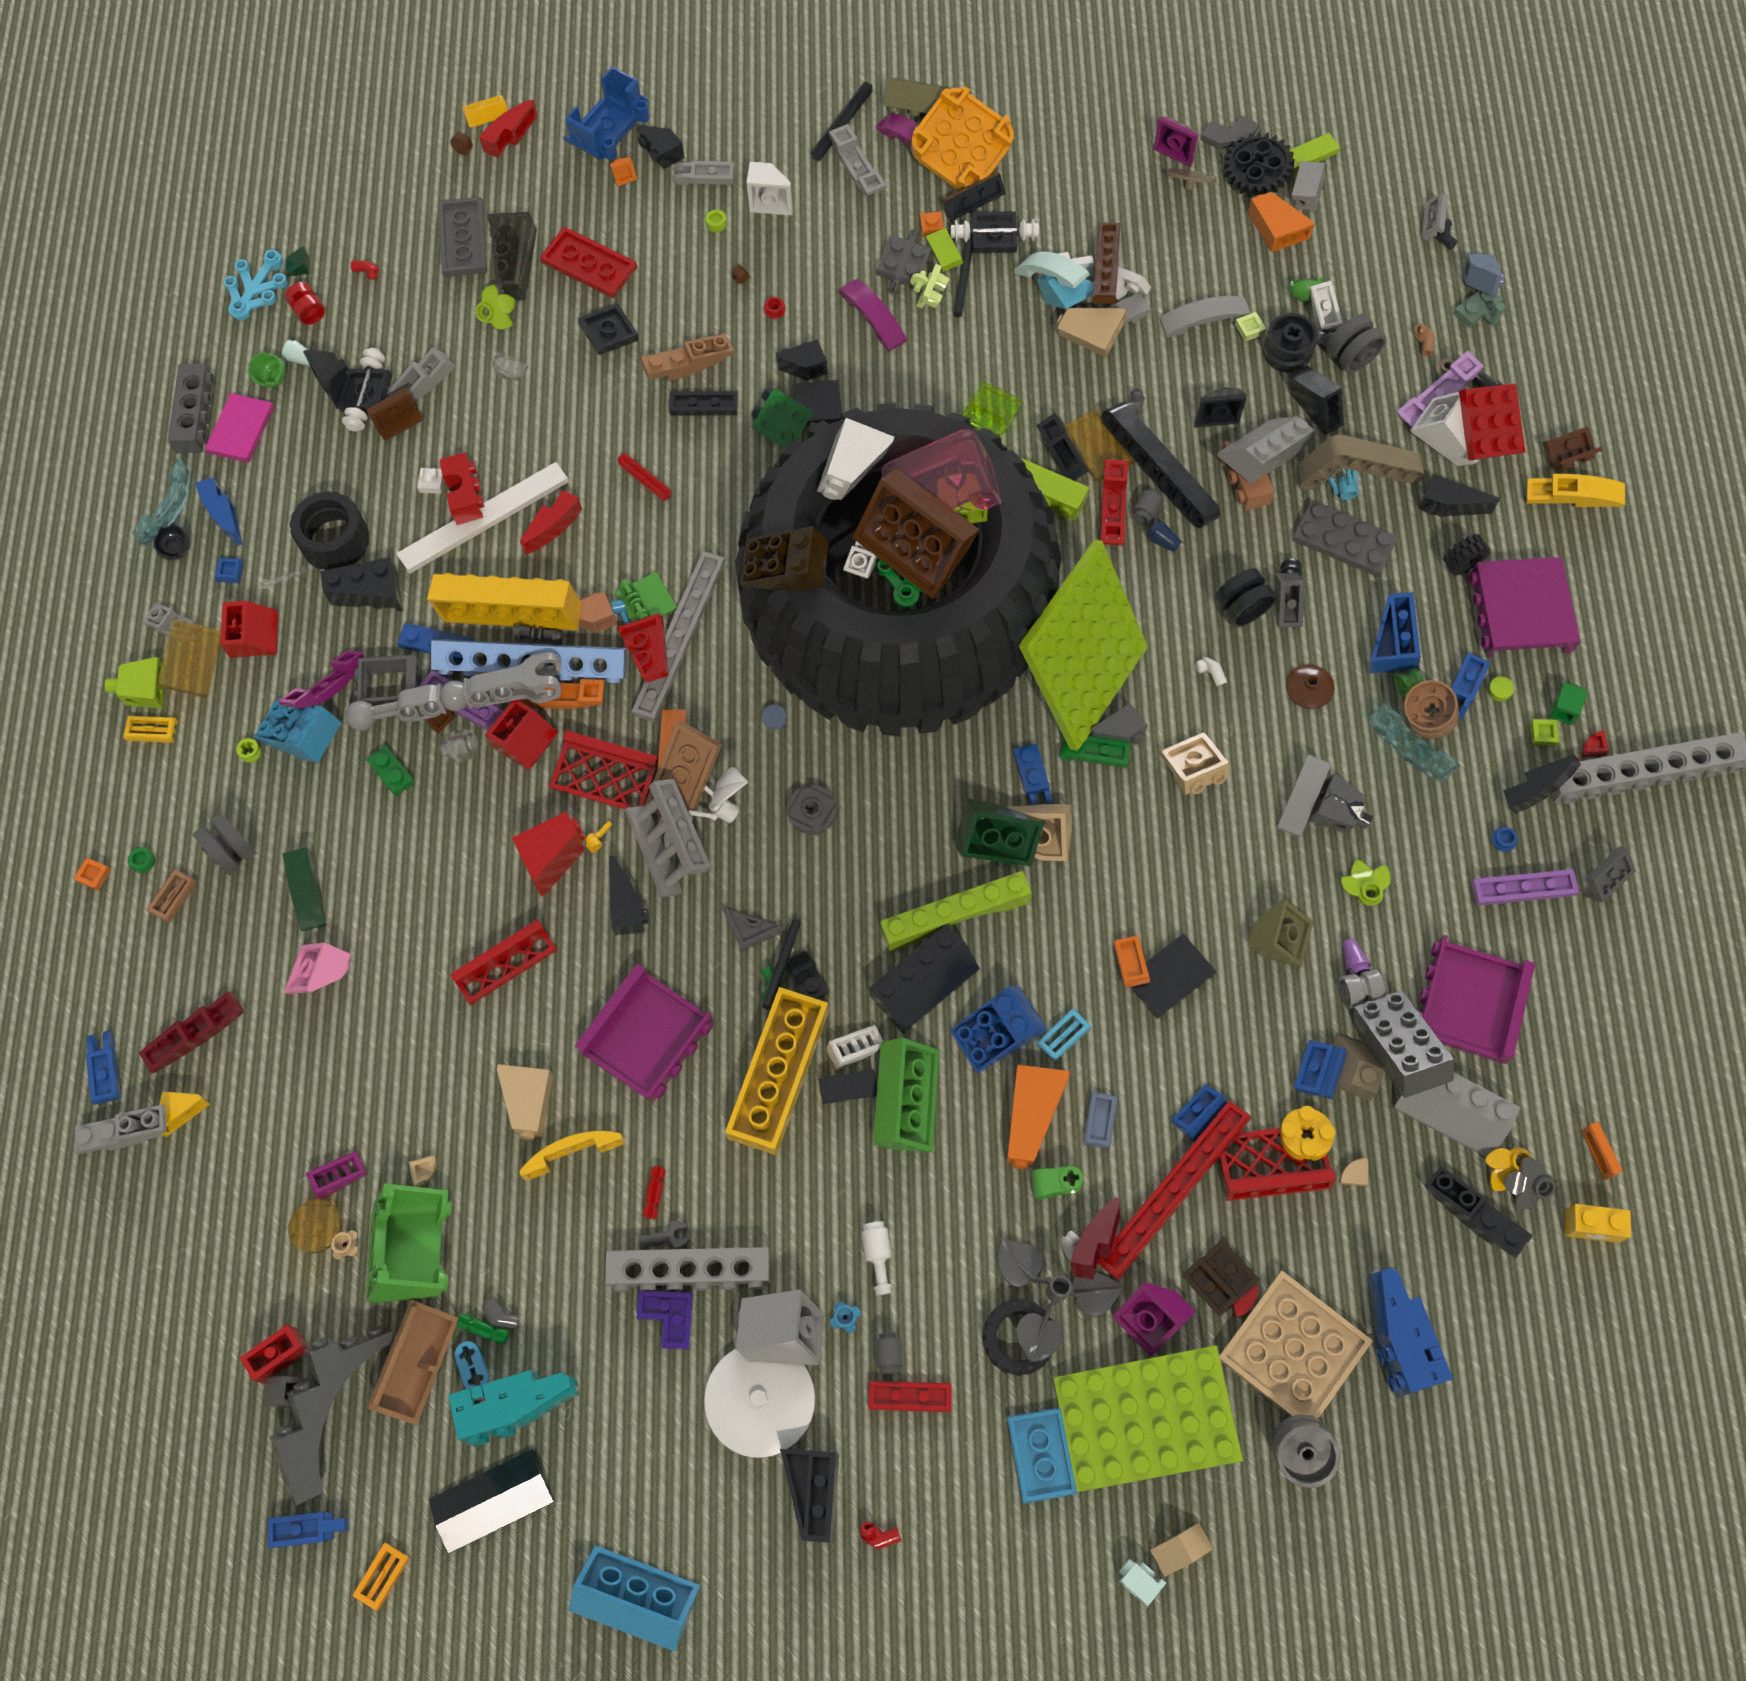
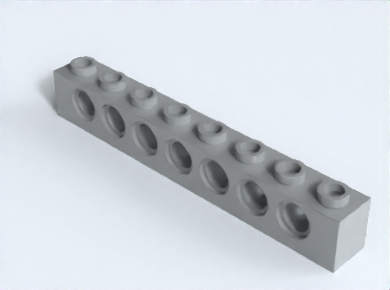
(1730, 747)

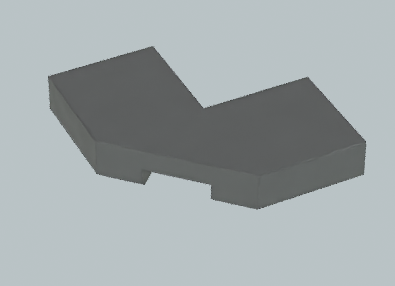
(1221, 136)

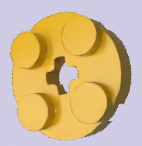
(1307, 1148)

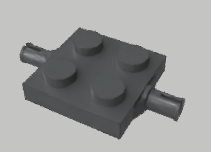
(902, 260)

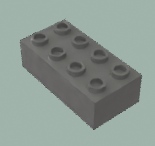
(1403, 1043)

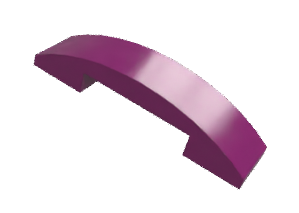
(897, 126)
(875, 312)
(343, 672)

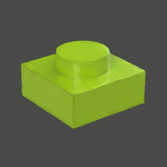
(1544, 732)

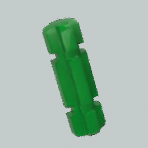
(483, 1329)

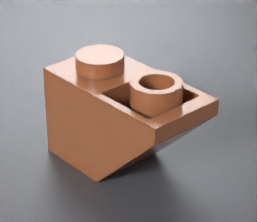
(596, 613)

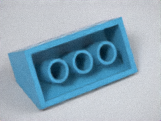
(634, 1598)

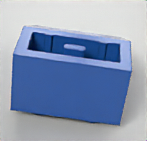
(998, 1028)

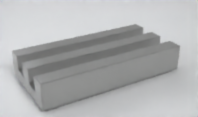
(1434, 220)

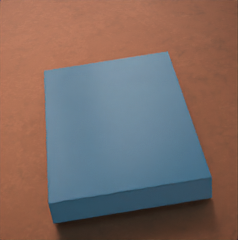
(1041, 1455)

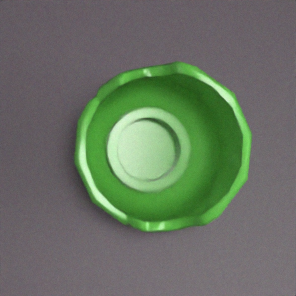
(1300, 288)
(267, 369)

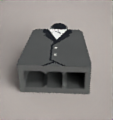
(1339, 806)

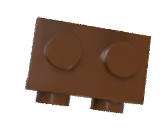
(395, 414)
(1570, 447)

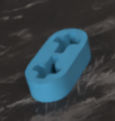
(478, 1364)

